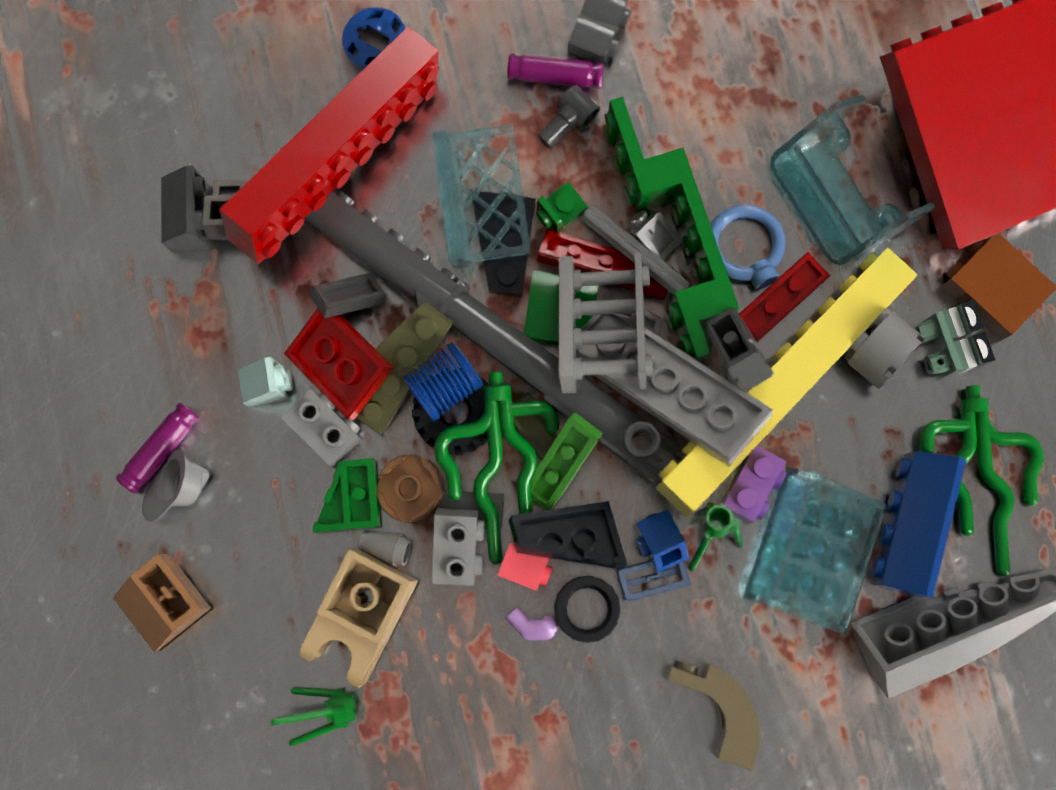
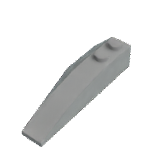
(942, 633)

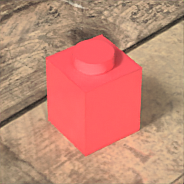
(525, 568)

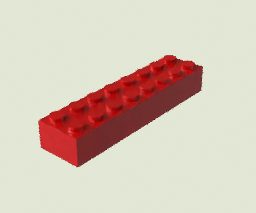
(331, 147)

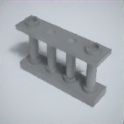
(573, 338)

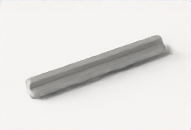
(629, 245)

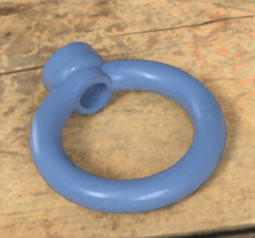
(763, 271)

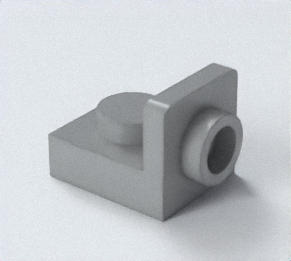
(654, 232)

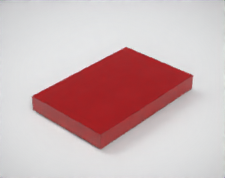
(339, 362)

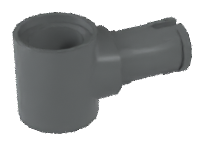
(574, 111)

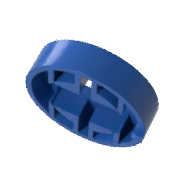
(369, 19)

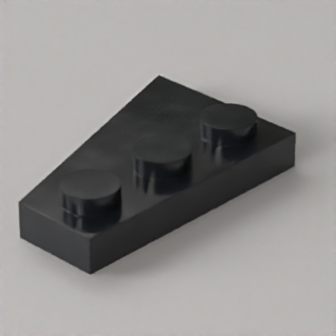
(505, 274)
(570, 534)

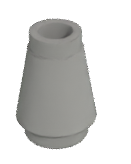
(387, 546)

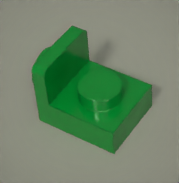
(560, 208)

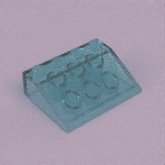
(815, 550)

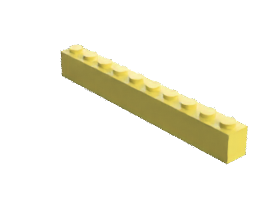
(796, 371)

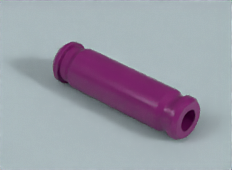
(555, 70)
(157, 448)

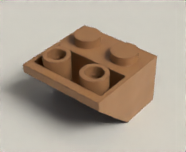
(160, 601)

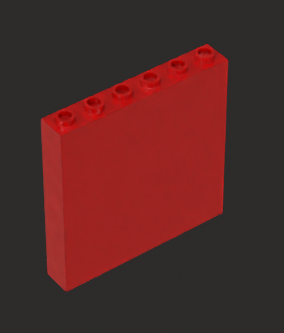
(981, 117)

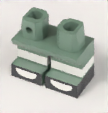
(958, 355)

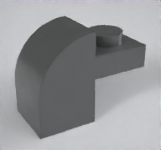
(212, 220)

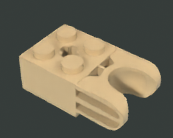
(354, 622)

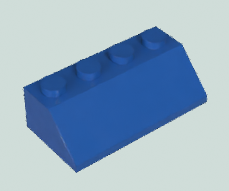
(918, 523)

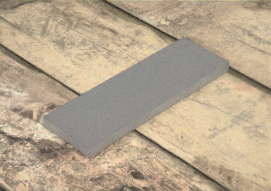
(681, 391)

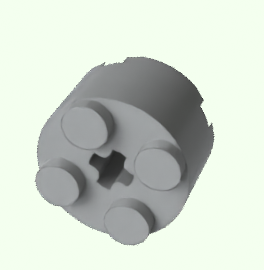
(884, 348)

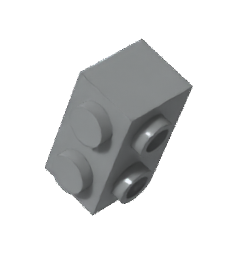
(322, 428)
(456, 546)

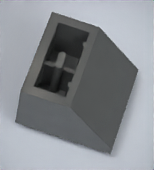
(183, 210)

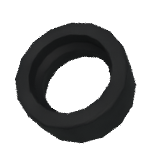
(608, 624)

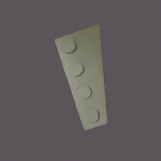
(404, 349)

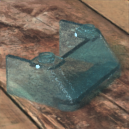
(826, 193)

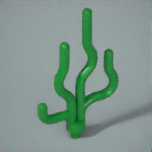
(497, 416)
(980, 433)

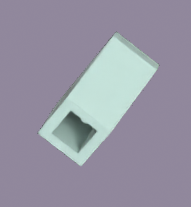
(264, 382)

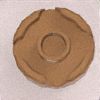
(410, 488)

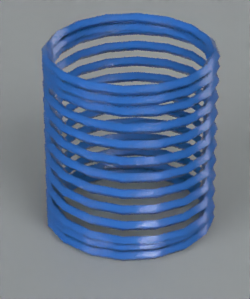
(434, 401)

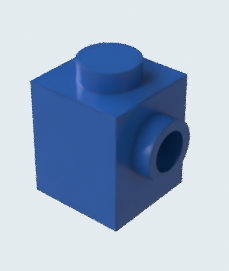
(661, 541)

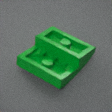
(543, 307)

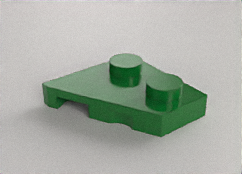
(351, 498)

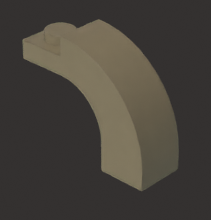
(739, 722)

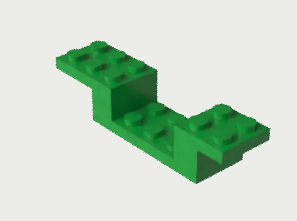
(665, 181)

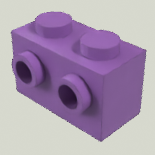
(752, 485)

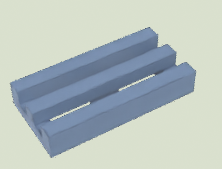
(627, 597)

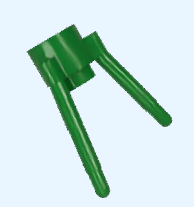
(717, 524)
(338, 709)

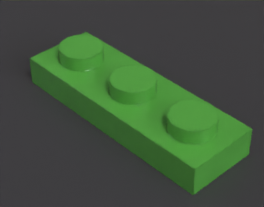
(563, 461)

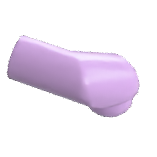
(533, 629)

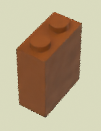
(1001, 283)

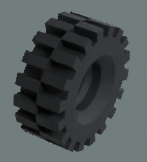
(430, 429)

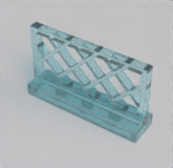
(453, 201)

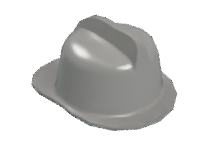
(173, 486)

